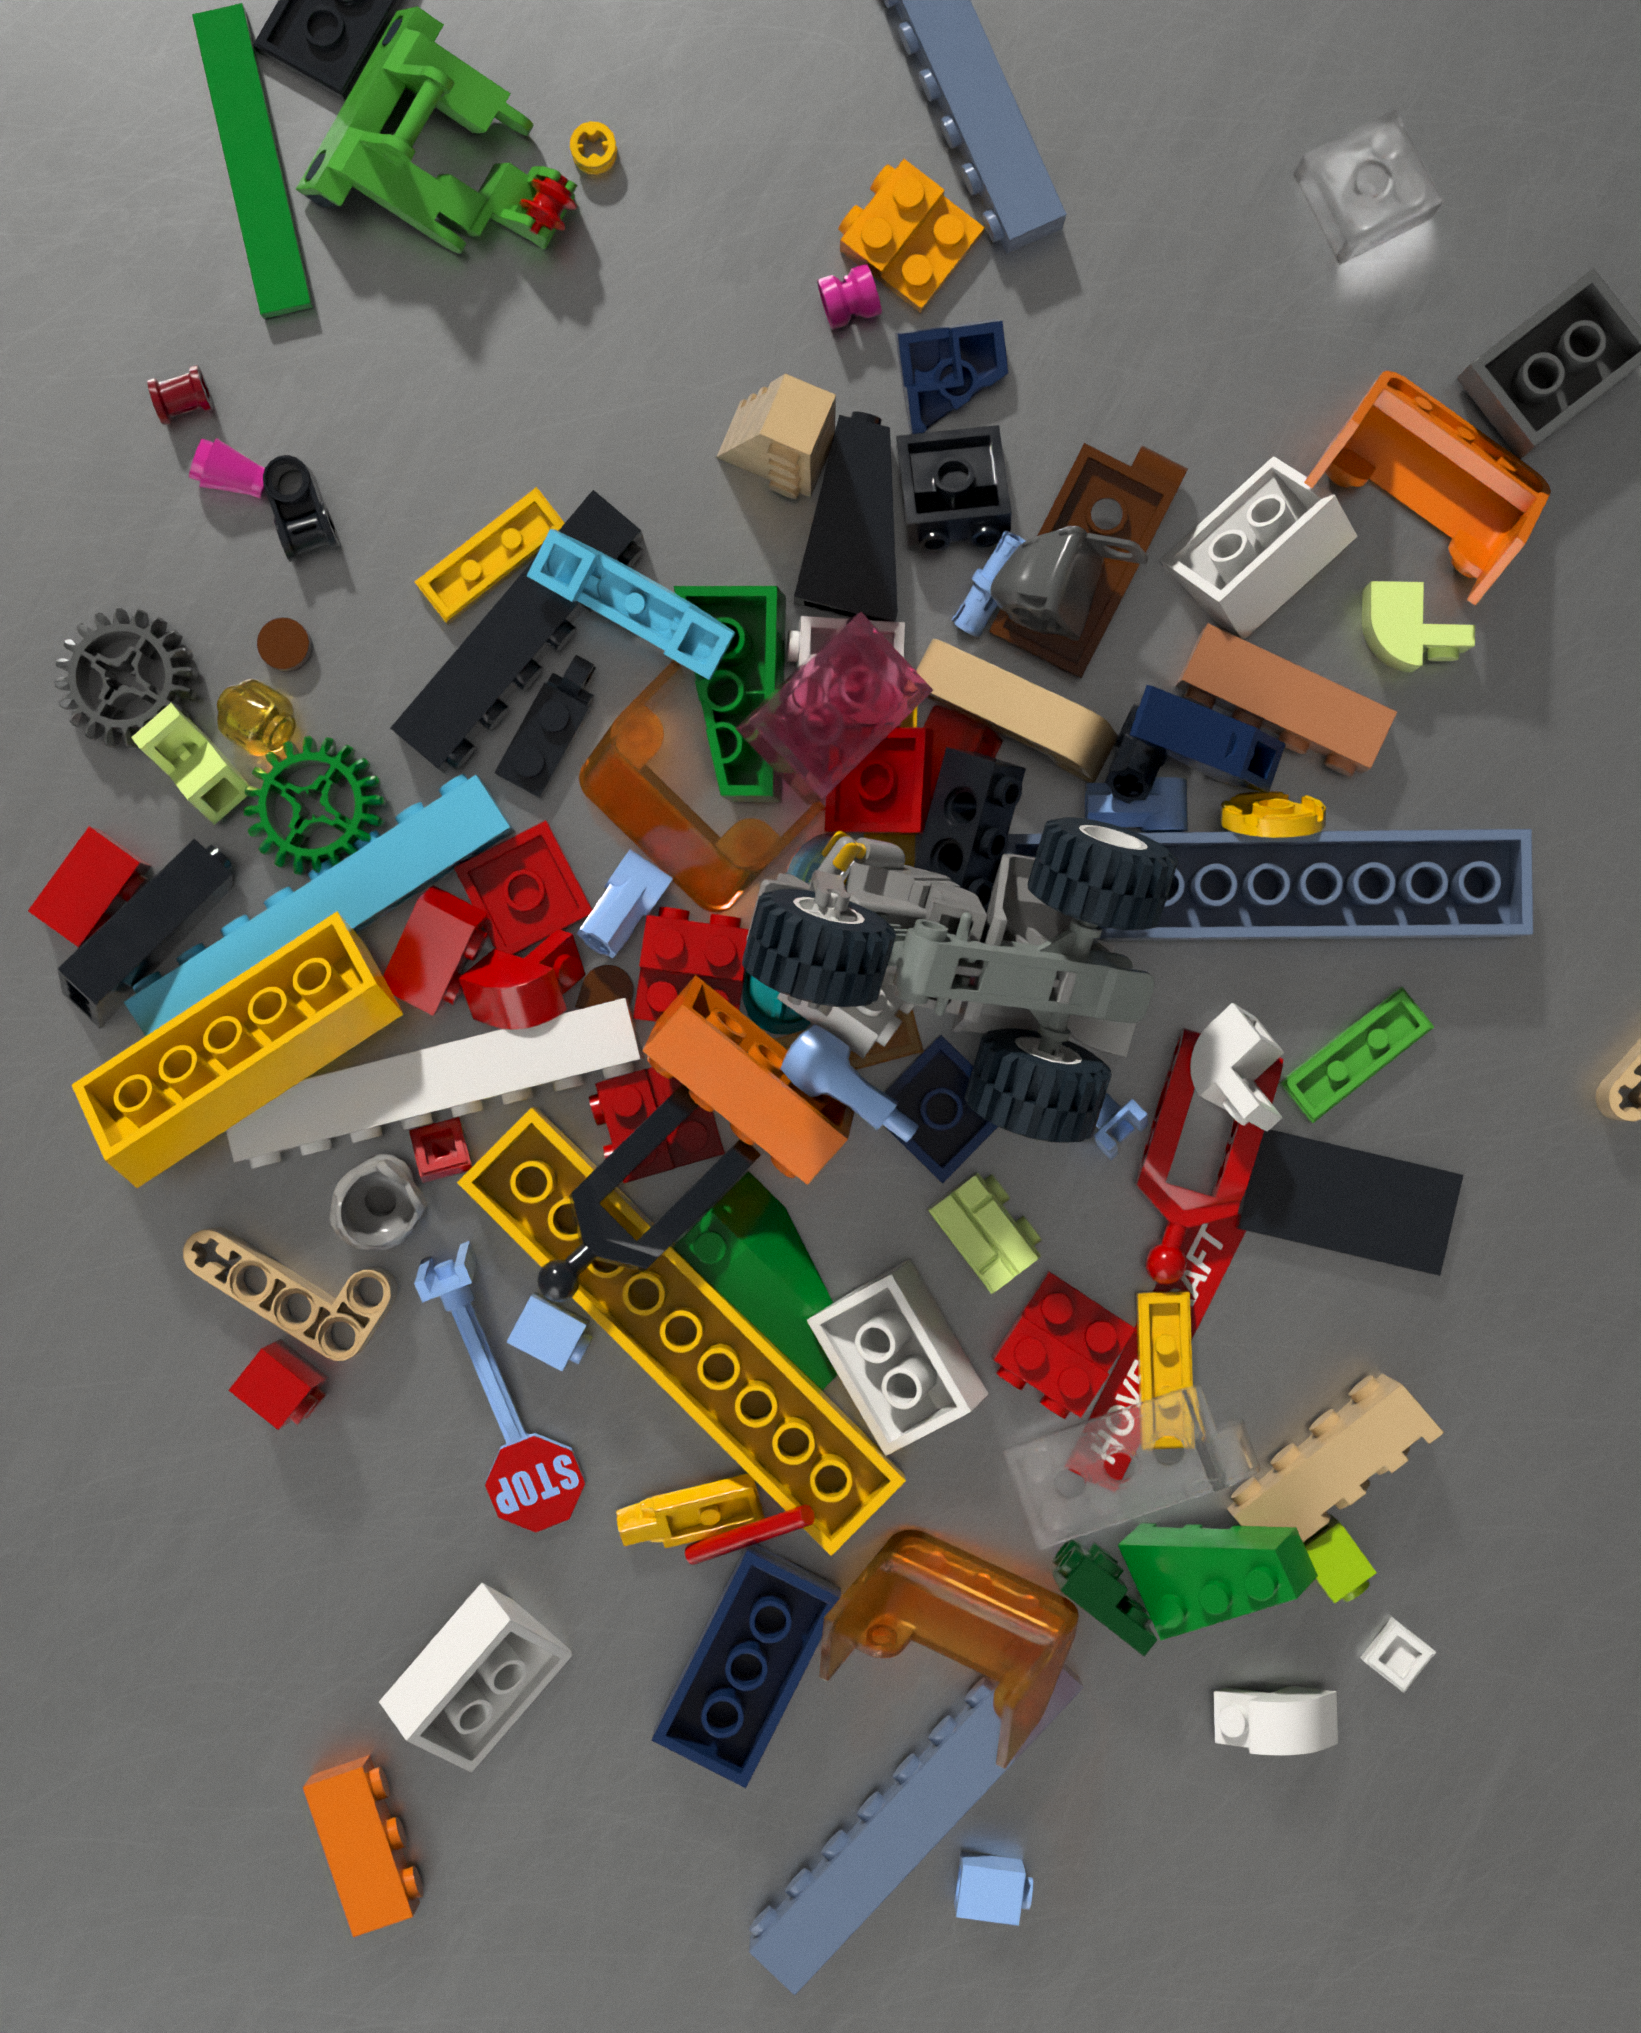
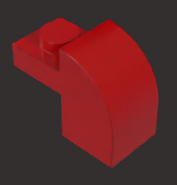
(526, 990)

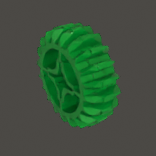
(276, 783)

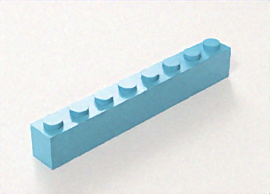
(360, 888)

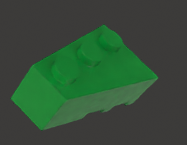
(1214, 1575)

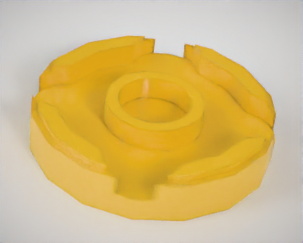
(1272, 815)

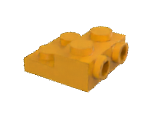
(909, 234)

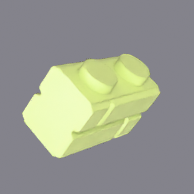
(985, 1231)

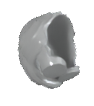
(376, 1204)

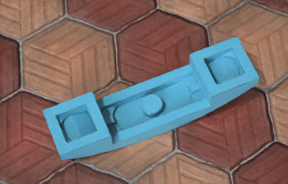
(632, 602)

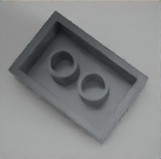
(1555, 363)

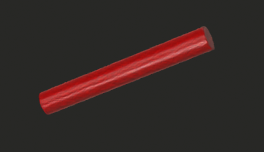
(750, 1534)

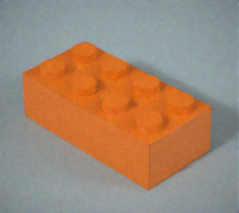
(738, 1073)

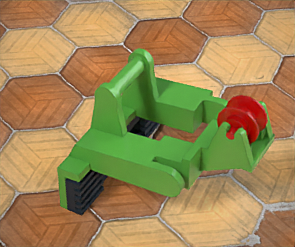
(381, 164)

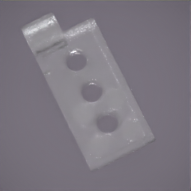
(1211, 1461)

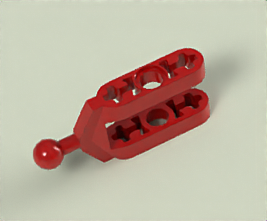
(1180, 1205)

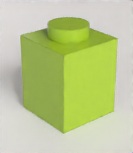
(1338, 1562)

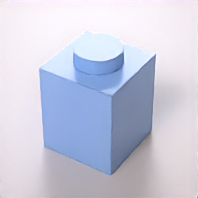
(550, 1332)
(992, 1888)

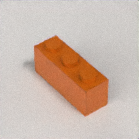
(363, 1845)

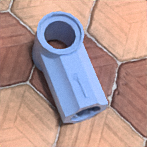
(1160, 813)
(629, 896)

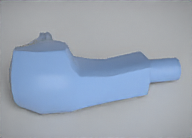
(821, 1065)

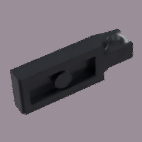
(548, 729)

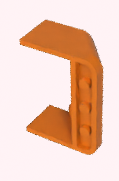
(1440, 472)

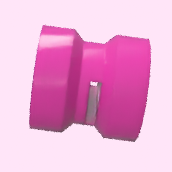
(851, 296)

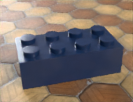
(746, 1665)

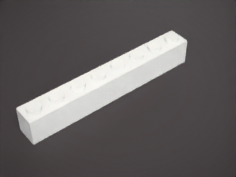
(439, 1079)

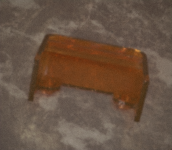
(705, 866)
(963, 1611)

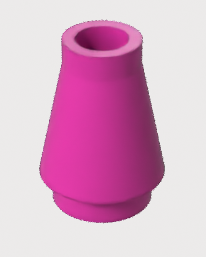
(225, 469)

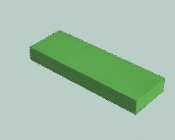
(1356, 1054)

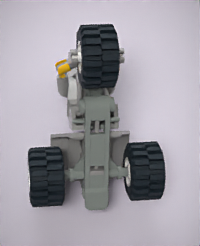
(1009, 973)

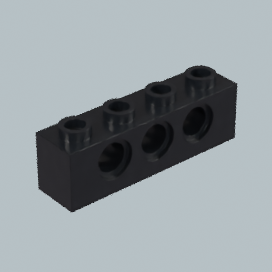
(970, 820)

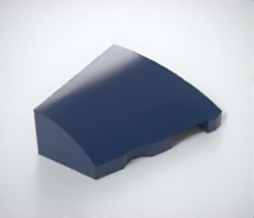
(947, 367)

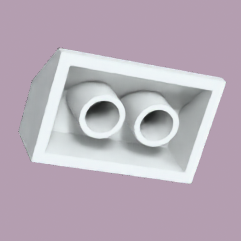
(1260, 547)
(898, 1358)
(474, 1679)

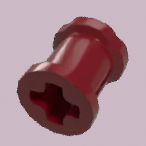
(180, 395)

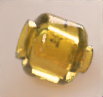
(255, 717)

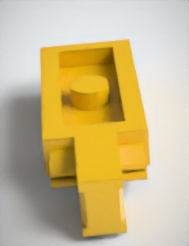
(692, 1513)

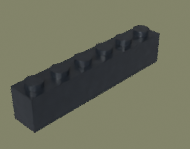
(507, 647)

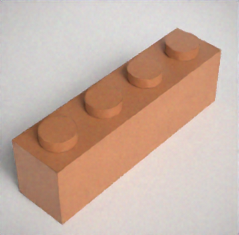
(1285, 700)

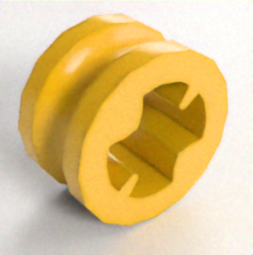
(592, 132)

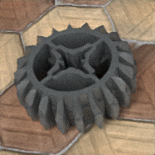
(88, 655)

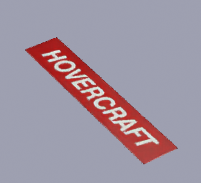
(1208, 1255)

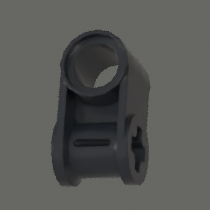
(300, 517)

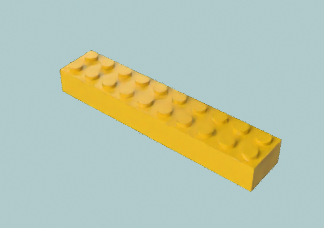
(691, 1340)

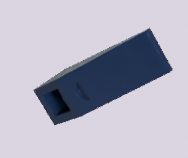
(1207, 740)

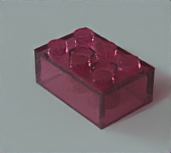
(834, 709)

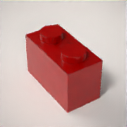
(90, 886)
(434, 950)
(280, 1385)

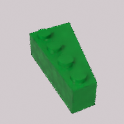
(741, 682)

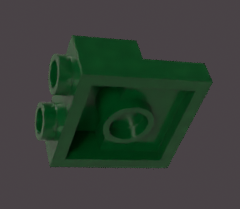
(1095, 1584)

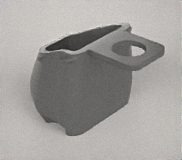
(1054, 578)

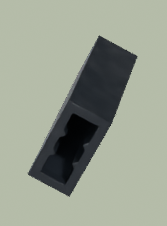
(852, 536)
(145, 931)

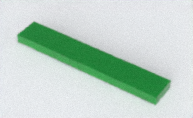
(252, 161)

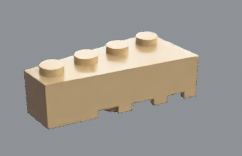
(783, 435)
(1337, 1459)

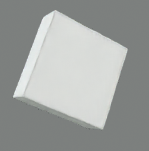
(1398, 1654)

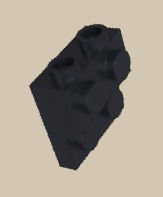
(954, 487)

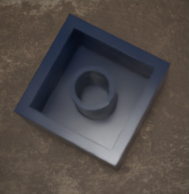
(934, 1098)

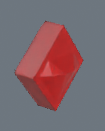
(440, 1149)

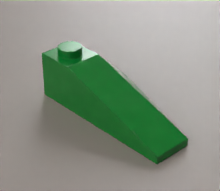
(764, 1270)

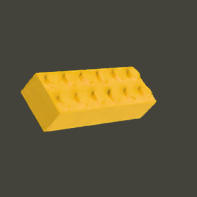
(236, 1050)

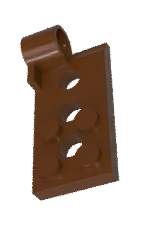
(1144, 497)

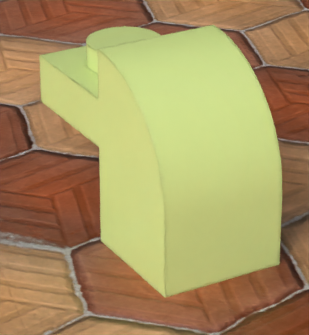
(1396, 628)
(192, 763)

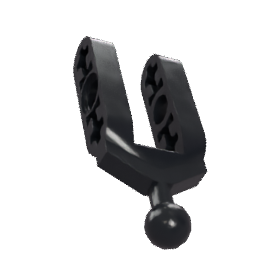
(603, 1237)

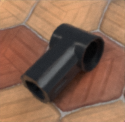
(1133, 765)

